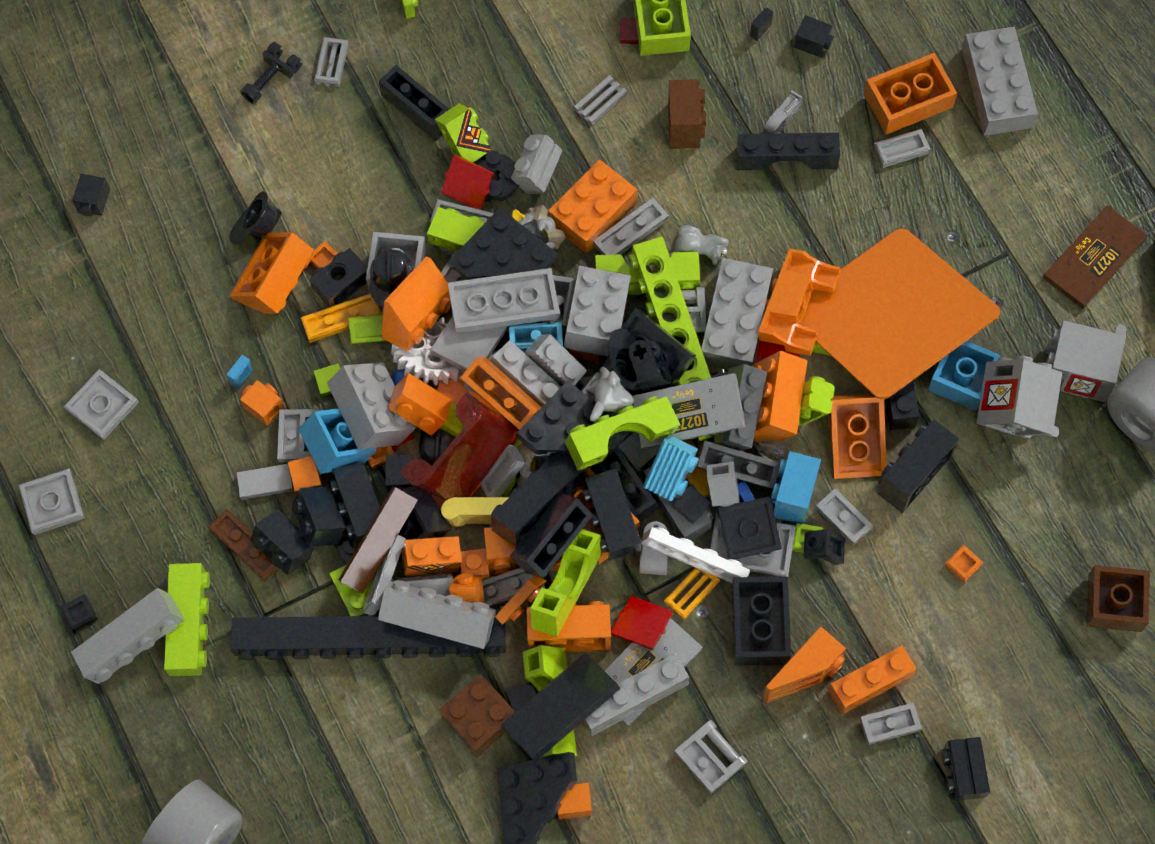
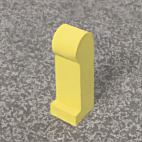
(470, 509)

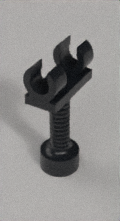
(251, 92)

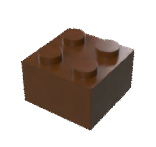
(686, 113)
(1118, 598)
(477, 715)

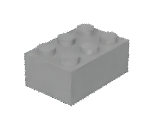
(596, 310)
(363, 400)

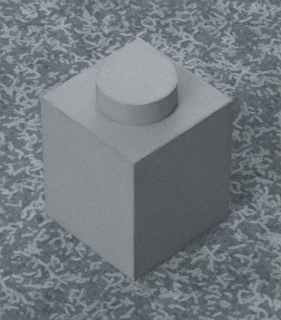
(723, 484)

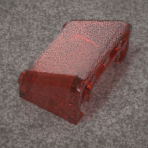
(470, 453)

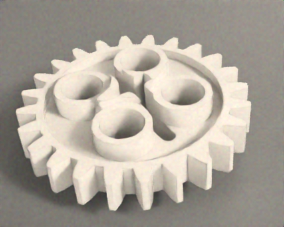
(421, 361)

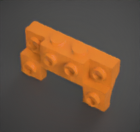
(790, 300)

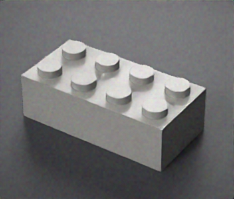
(999, 81)
(736, 314)

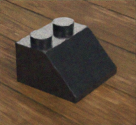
(425, 518)

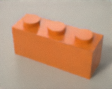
(500, 391)
(872, 680)

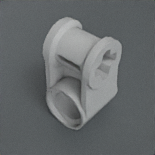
(651, 560)

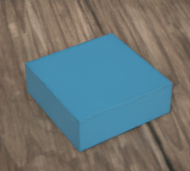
(240, 372)

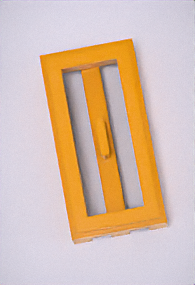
(676, 608)

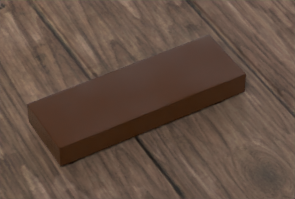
(237, 539)

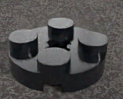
(504, 167)

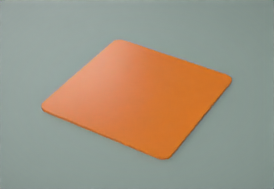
(896, 313)

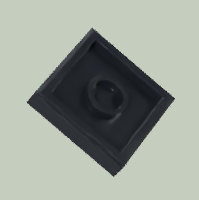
(749, 528)

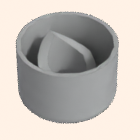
(1134, 404)
(195, 817)

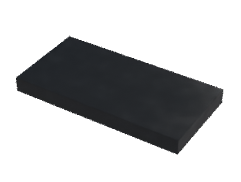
(560, 706)

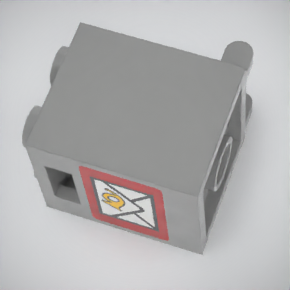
(1086, 359)
(1020, 397)

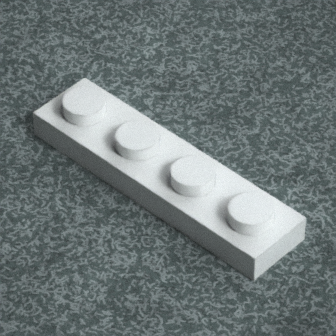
(685, 551)

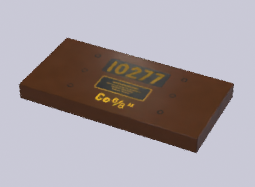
(1095, 257)

